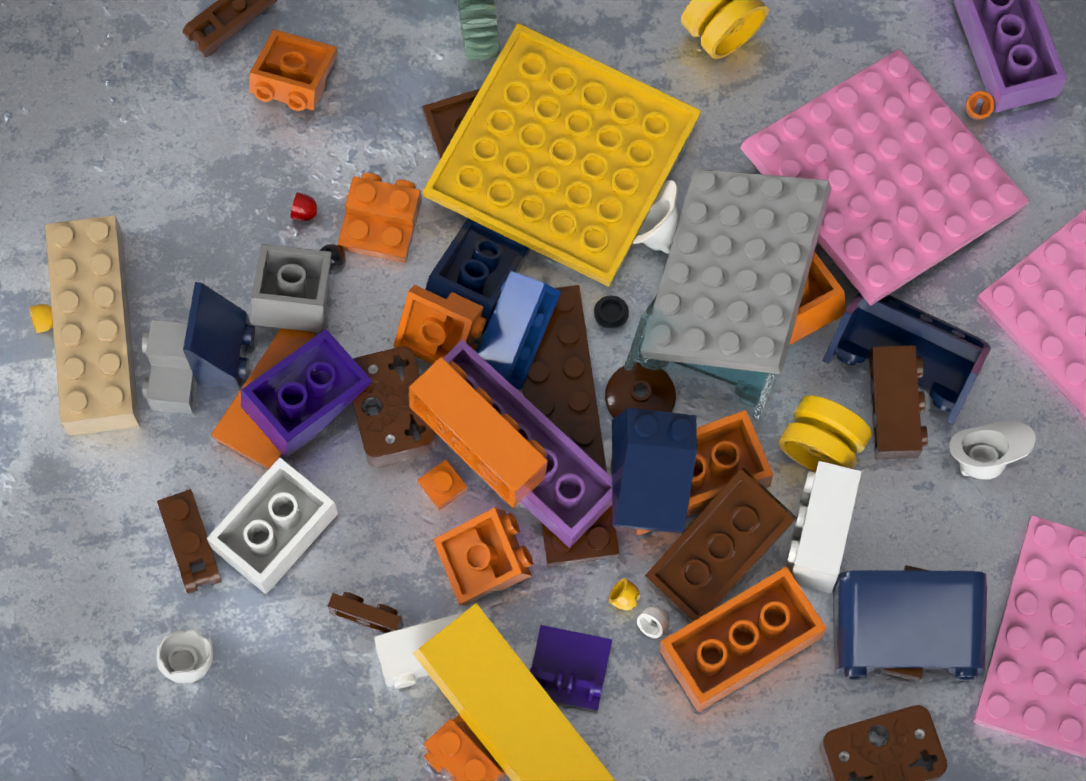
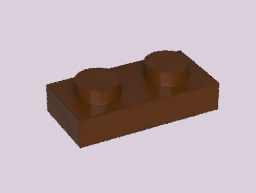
(351, 608)

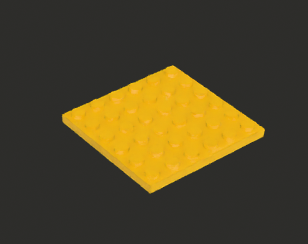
(562, 154)

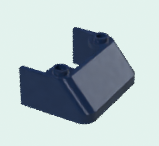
(948, 353)

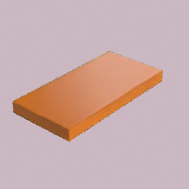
(236, 427)

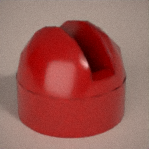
(303, 208)

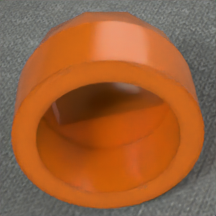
(986, 108)

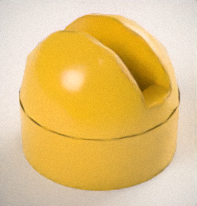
(41, 317)
(624, 595)

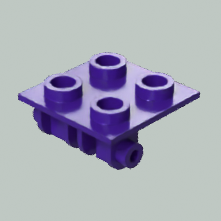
(571, 666)

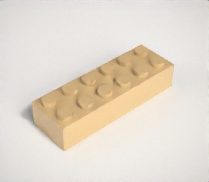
(91, 326)

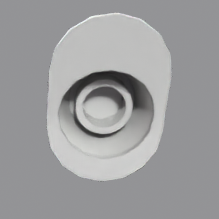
(661, 221)
(989, 448)

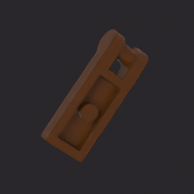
(226, 19)
(189, 540)

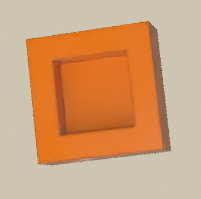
(442, 485)

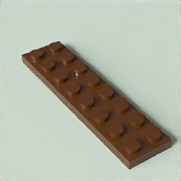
(564, 391)

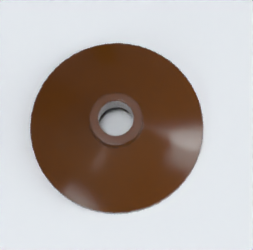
(621, 387)

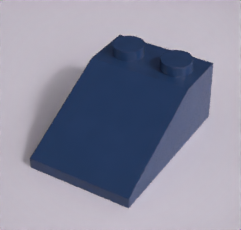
(477, 266)
(217, 340)
(652, 469)

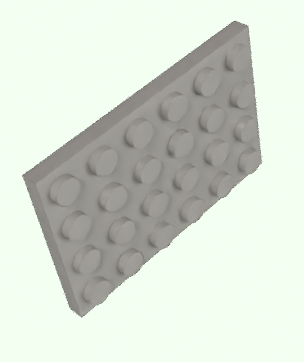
(737, 270)

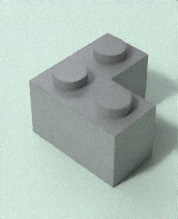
(171, 378)

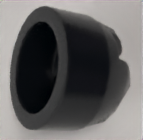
(338, 252)

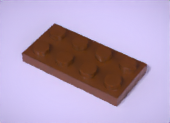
(721, 545)

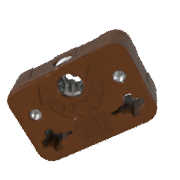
(389, 433)
(907, 737)

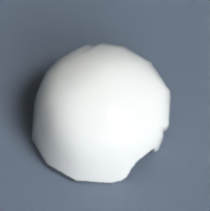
(184, 656)

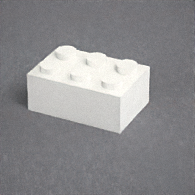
(272, 525)
(823, 526)

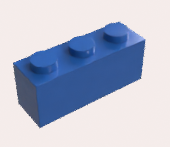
(517, 326)

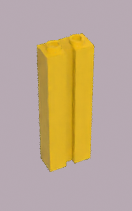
(506, 703)

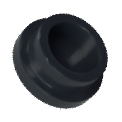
(611, 312)

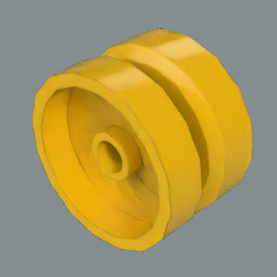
(723, 23)
(824, 434)

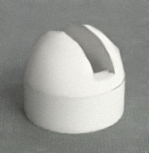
(646, 619)

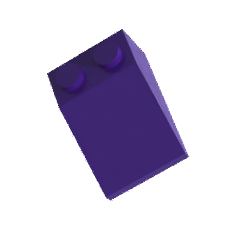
(304, 392)

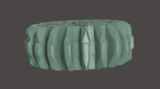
(479, 29)

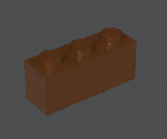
(897, 402)

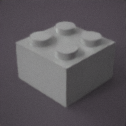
(291, 288)

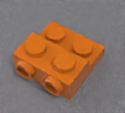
(292, 70)
(380, 217)
(436, 324)
(483, 555)
(461, 753)

